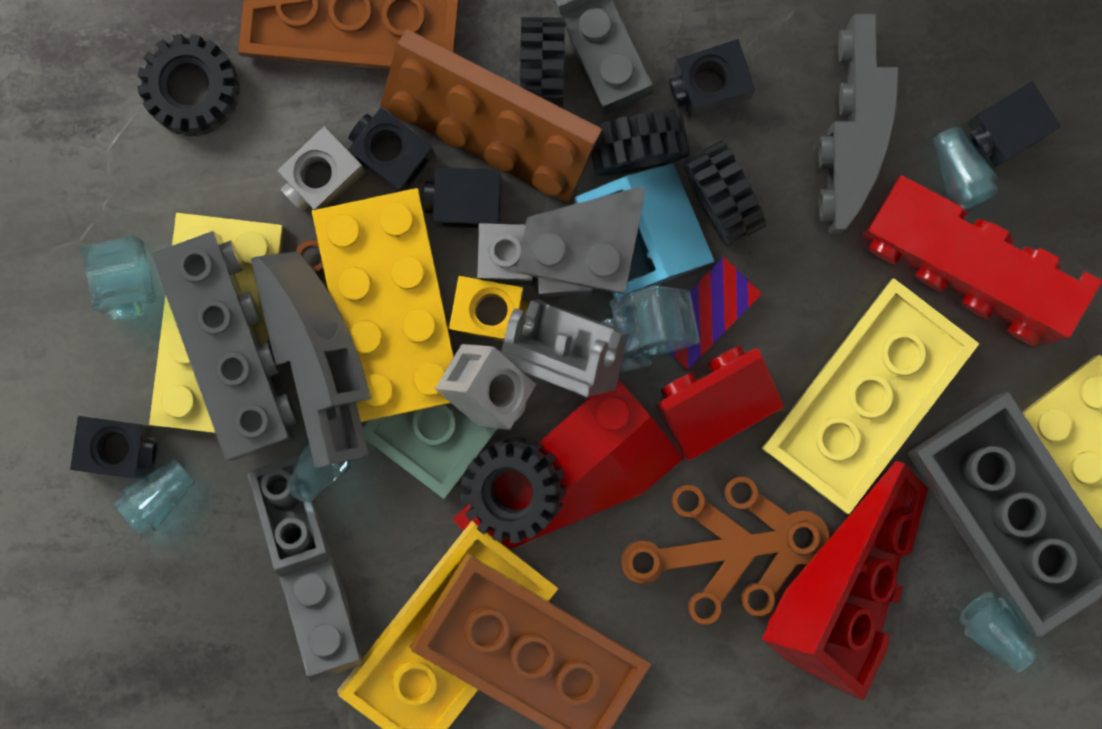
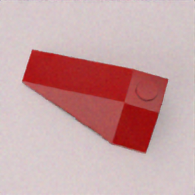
(607, 456)
(840, 600)

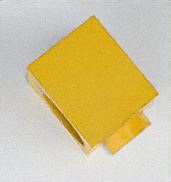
(468, 297)

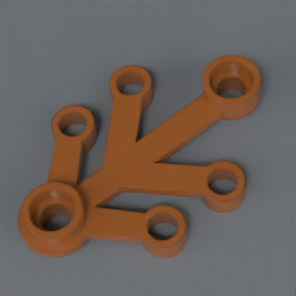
(735, 548)

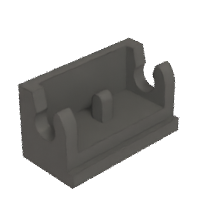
(565, 348)

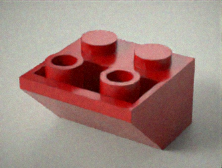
(719, 404)

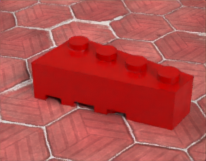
(978, 264)

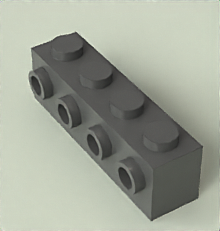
(223, 345)

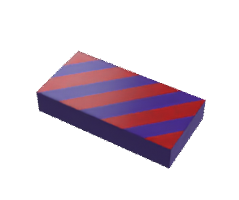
(716, 305)

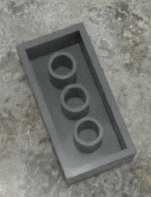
(1015, 513)

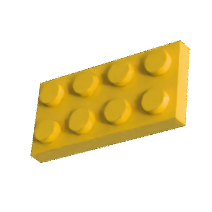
(389, 298)
(405, 689)

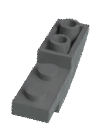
(604, 51)
(857, 146)
(323, 358)
(306, 572)

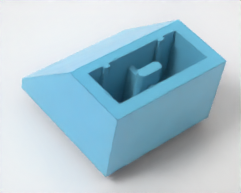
(668, 232)

